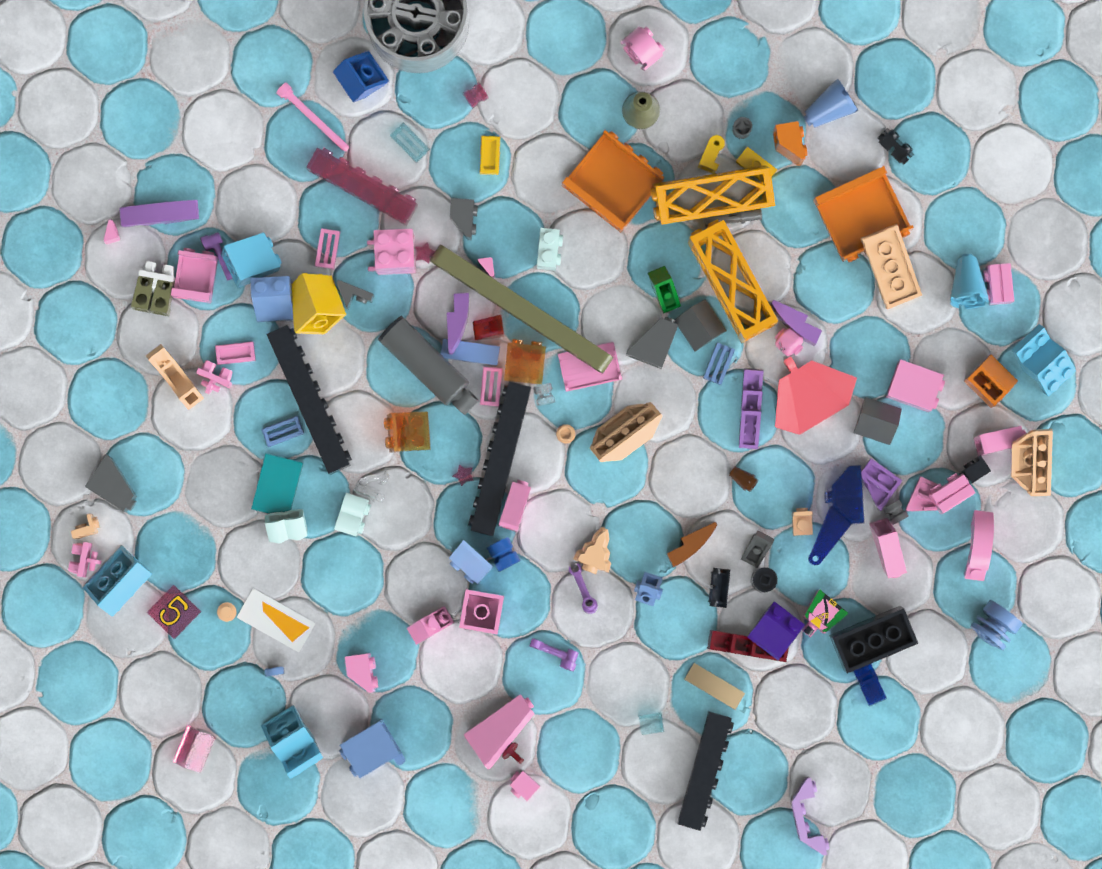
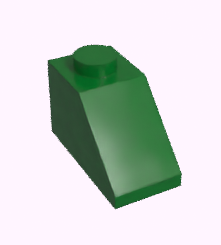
(664, 289)

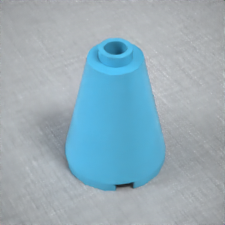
(968, 284)

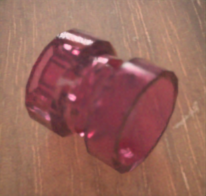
(475, 95)

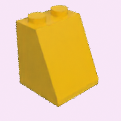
(315, 304)

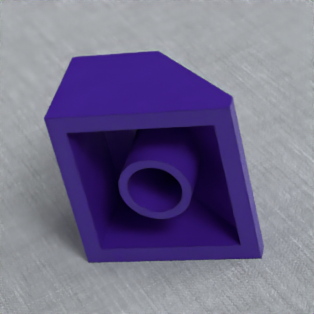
(776, 630)

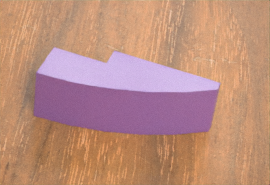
(457, 320)
(796, 320)

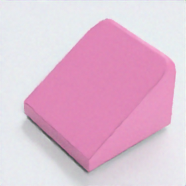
(111, 233)
(487, 265)

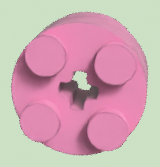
(642, 47)

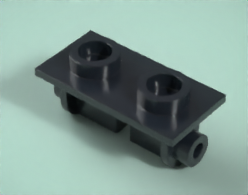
(891, 140)
(719, 594)

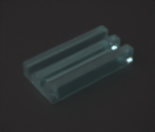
(399, 131)

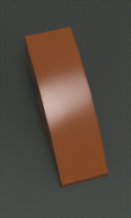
(691, 544)

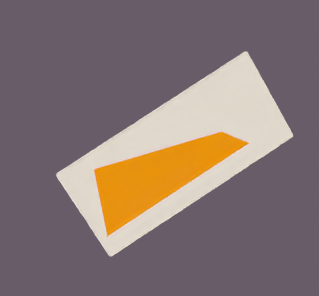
(276, 620)

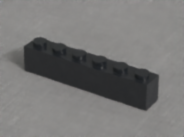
(704, 771)

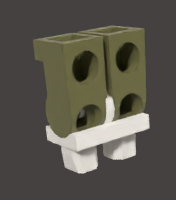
(154, 286)

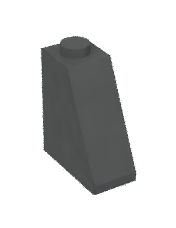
(655, 343)
(112, 485)

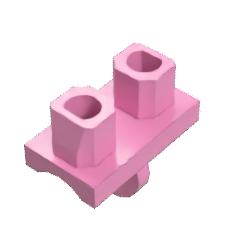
(207, 372)
(85, 551)

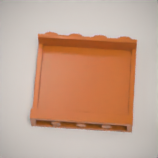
(613, 181)
(860, 210)

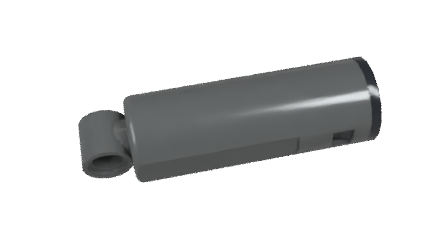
(428, 365)

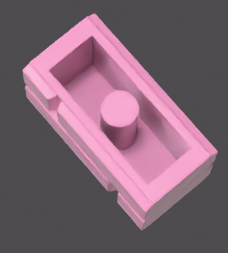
(999, 283)
(951, 493)

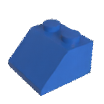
(360, 76)

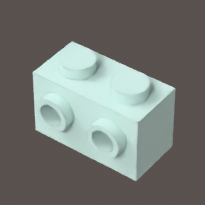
(548, 249)

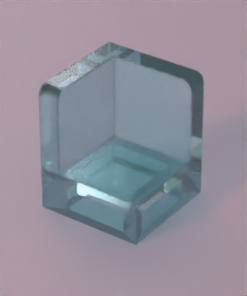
(651, 723)

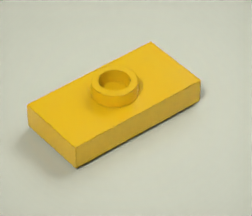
(751, 159)

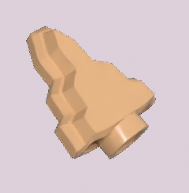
(595, 553)

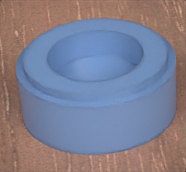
(274, 671)

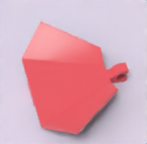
(811, 395)

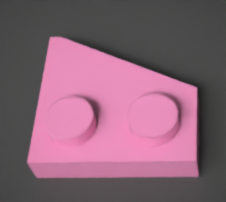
(919, 499)

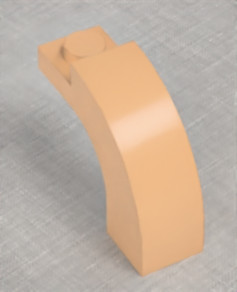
(175, 376)

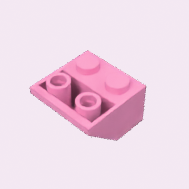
(360, 670)

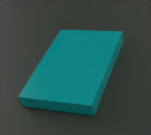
(277, 484)

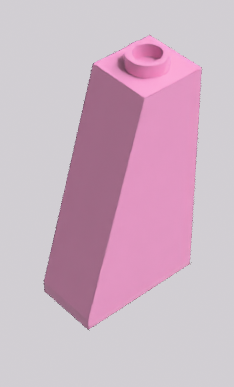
(498, 731)

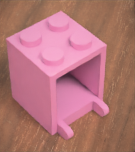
(394, 252)

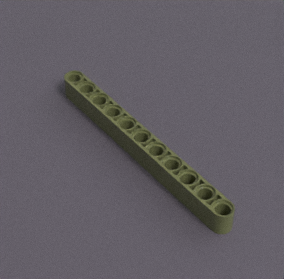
(521, 309)

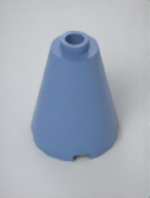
(830, 105)

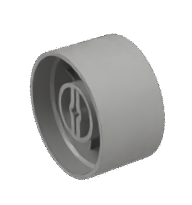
(432, 20)

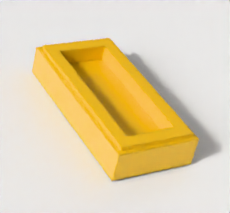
(490, 155)

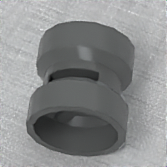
(742, 128)
(895, 512)

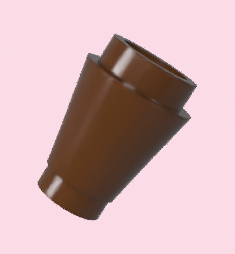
(744, 479)

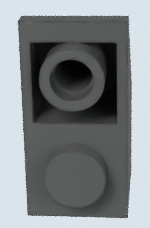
(462, 216)

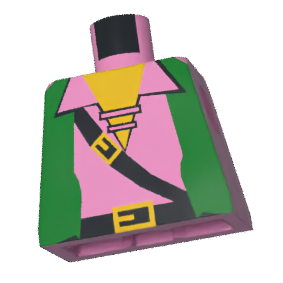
(822, 614)

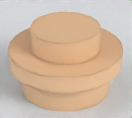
(565, 434)
(226, 612)

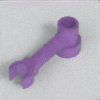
(213, 242)
(585, 594)
(568, 658)

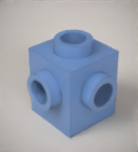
(648, 589)

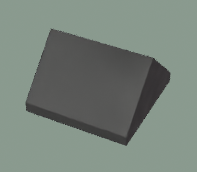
(700, 325)
(878, 421)

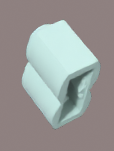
(352, 515)
(286, 525)

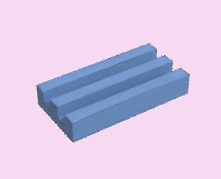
(713, 378)
(298, 426)

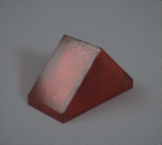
(488, 328)

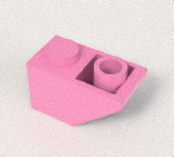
(430, 625)

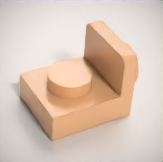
(802, 522)
(84, 530)

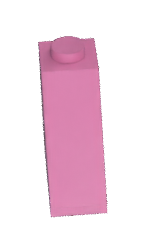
(997, 440)
(515, 505)
(888, 548)

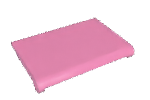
(580, 375)

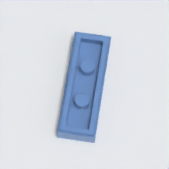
(472, 353)

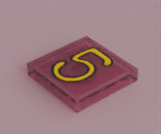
(174, 612)

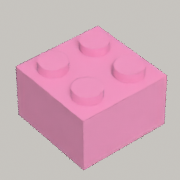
(481, 611)

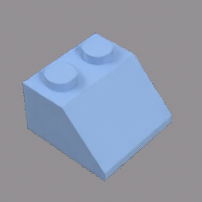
(470, 562)

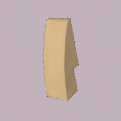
(714, 686)

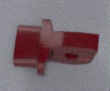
(510, 751)

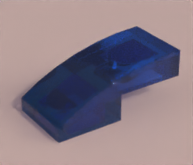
(870, 685)

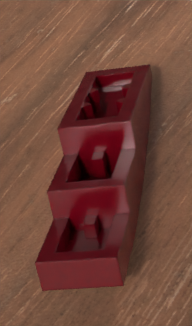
(739, 645)

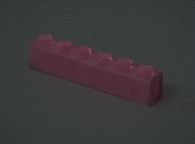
(362, 186)

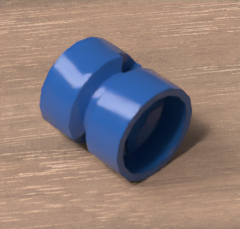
(503, 554)

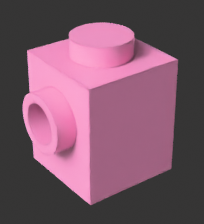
(523, 785)

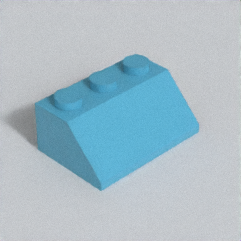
(117, 581)

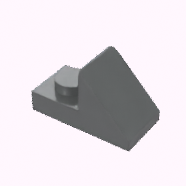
(349, 291)
(757, 549)

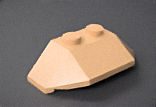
(625, 432)
(1033, 461)

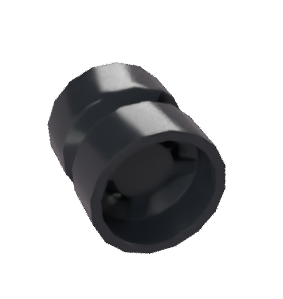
(764, 580)

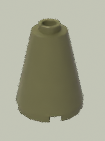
(641, 110)

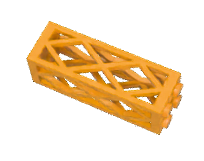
(663, 202)
(706, 237)

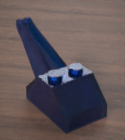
(845, 509)

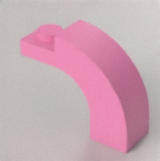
(981, 545)

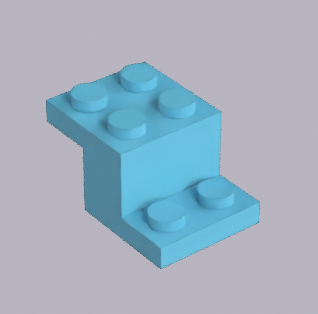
(1043, 360)
(292, 741)

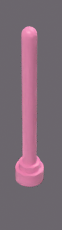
(286, 93)

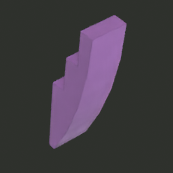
(159, 213)
(751, 408)

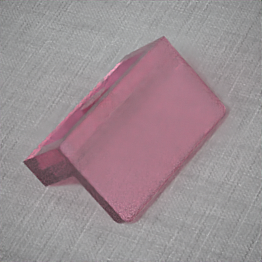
(194, 749)

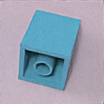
(250, 259)

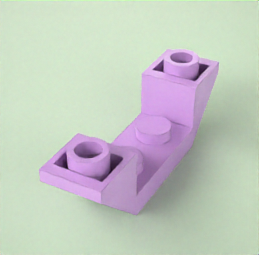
(807, 791)

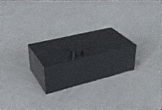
(873, 639)

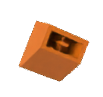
(789, 141)
(991, 381)

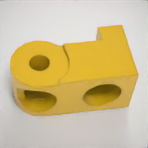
(713, 148)

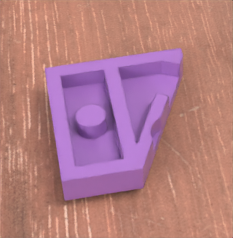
(879, 483)

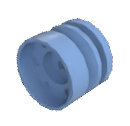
(996, 625)

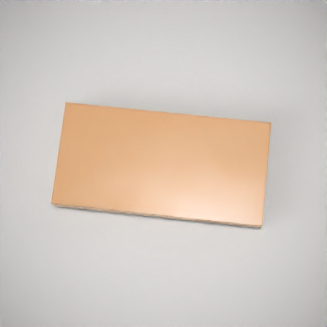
(891, 266)

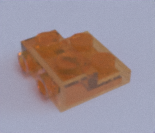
(525, 362)
(407, 432)

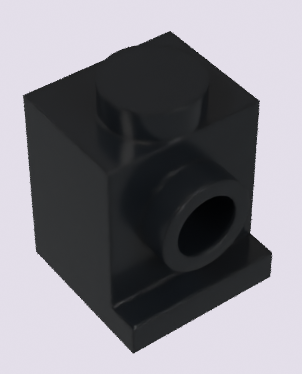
(975, 470)

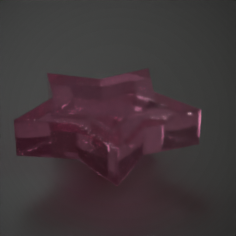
(424, 253)
(463, 475)

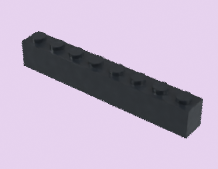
(308, 399)
(500, 458)

